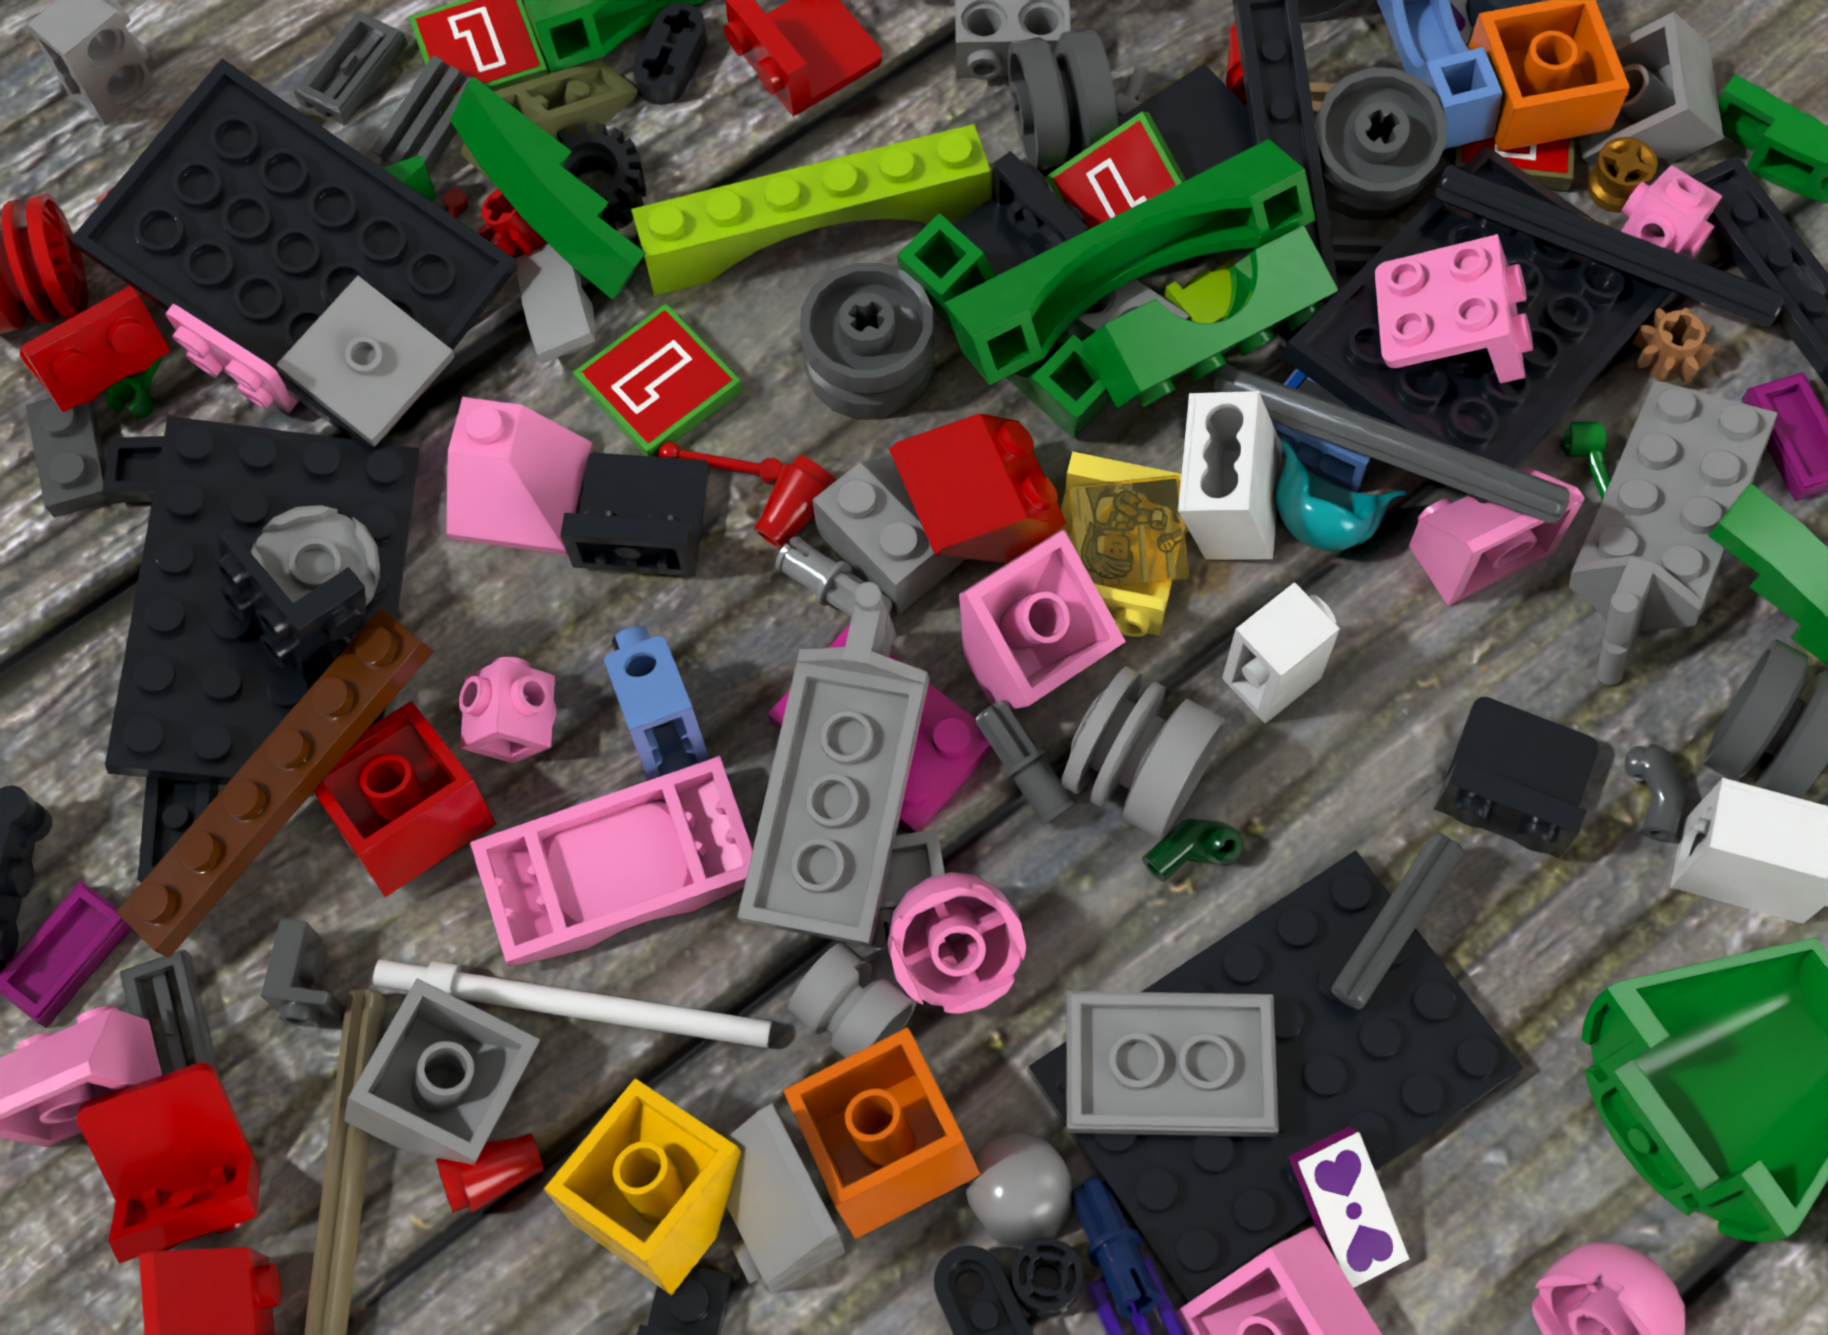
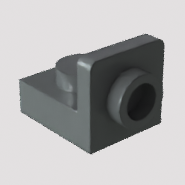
(295, 965)

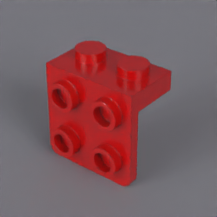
(801, 48)
(95, 349)
(171, 1160)

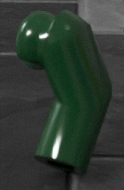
(1196, 842)

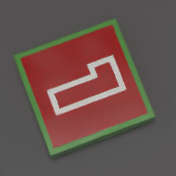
(481, 41)
(1117, 171)
(658, 381)

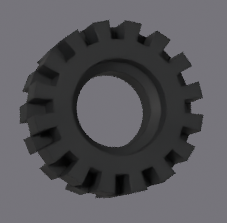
(613, 155)

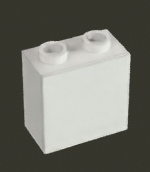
(1230, 475)
(1756, 851)

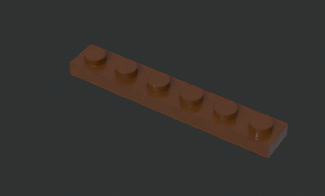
(273, 783)

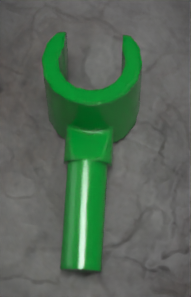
(138, 386)
(1589, 441)

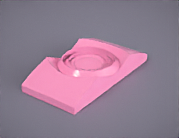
(614, 863)

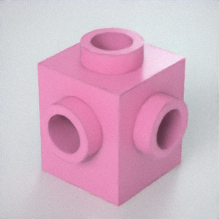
(1671, 212)
(507, 710)

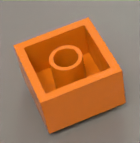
(1553, 71)
(881, 1133)

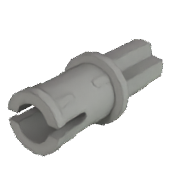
(821, 575)

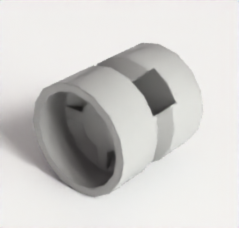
(848, 1003)

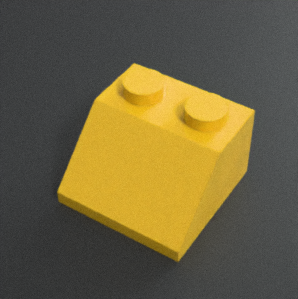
(649, 1185)

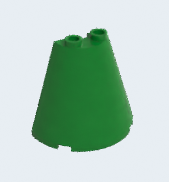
(1721, 1084)

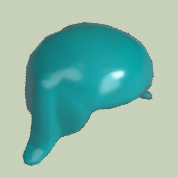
(1325, 513)

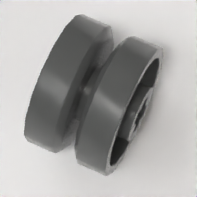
(1061, 95)
(1378, 142)
(868, 340)
(1775, 721)

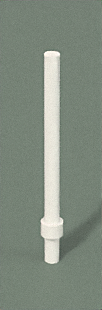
(575, 1003)

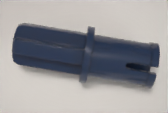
(1115, 1248)

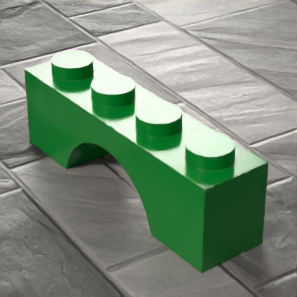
(1153, 346)
(1061, 383)

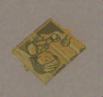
(1130, 531)

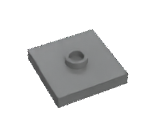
(365, 361)

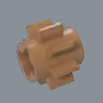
(1673, 345)

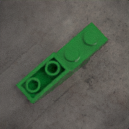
(1785, 142)

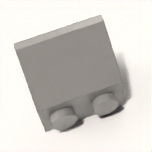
(1670, 92)
(879, 533)
(439, 1076)
(777, 1207)

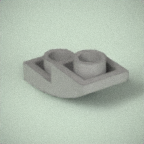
(554, 304)

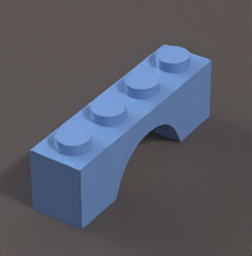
(1437, 55)

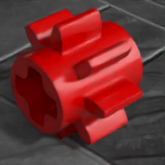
(507, 228)

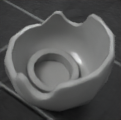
(1020, 1189)

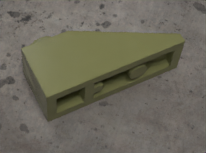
(568, 98)

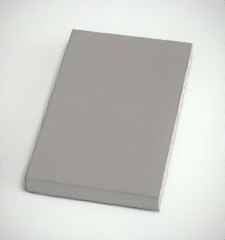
(1171, 1064)

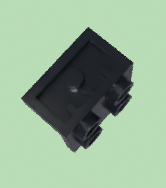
(638, 515)

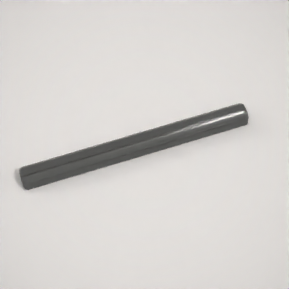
(1401, 447)

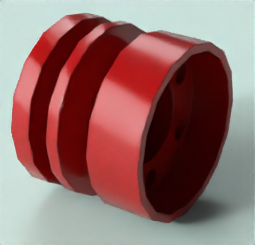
(38, 264)

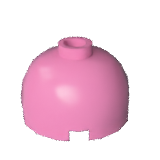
(955, 942)
(1607, 1292)

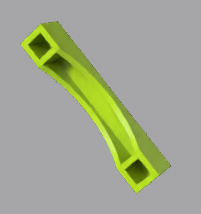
(709, 231)

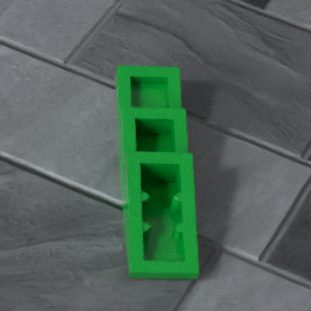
(531, 175)
(1788, 561)

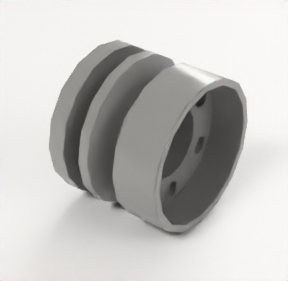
(1142, 752)

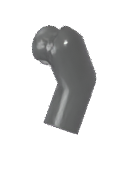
(1666, 789)

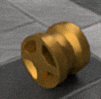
(1618, 172)

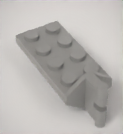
(1650, 543)
(837, 784)

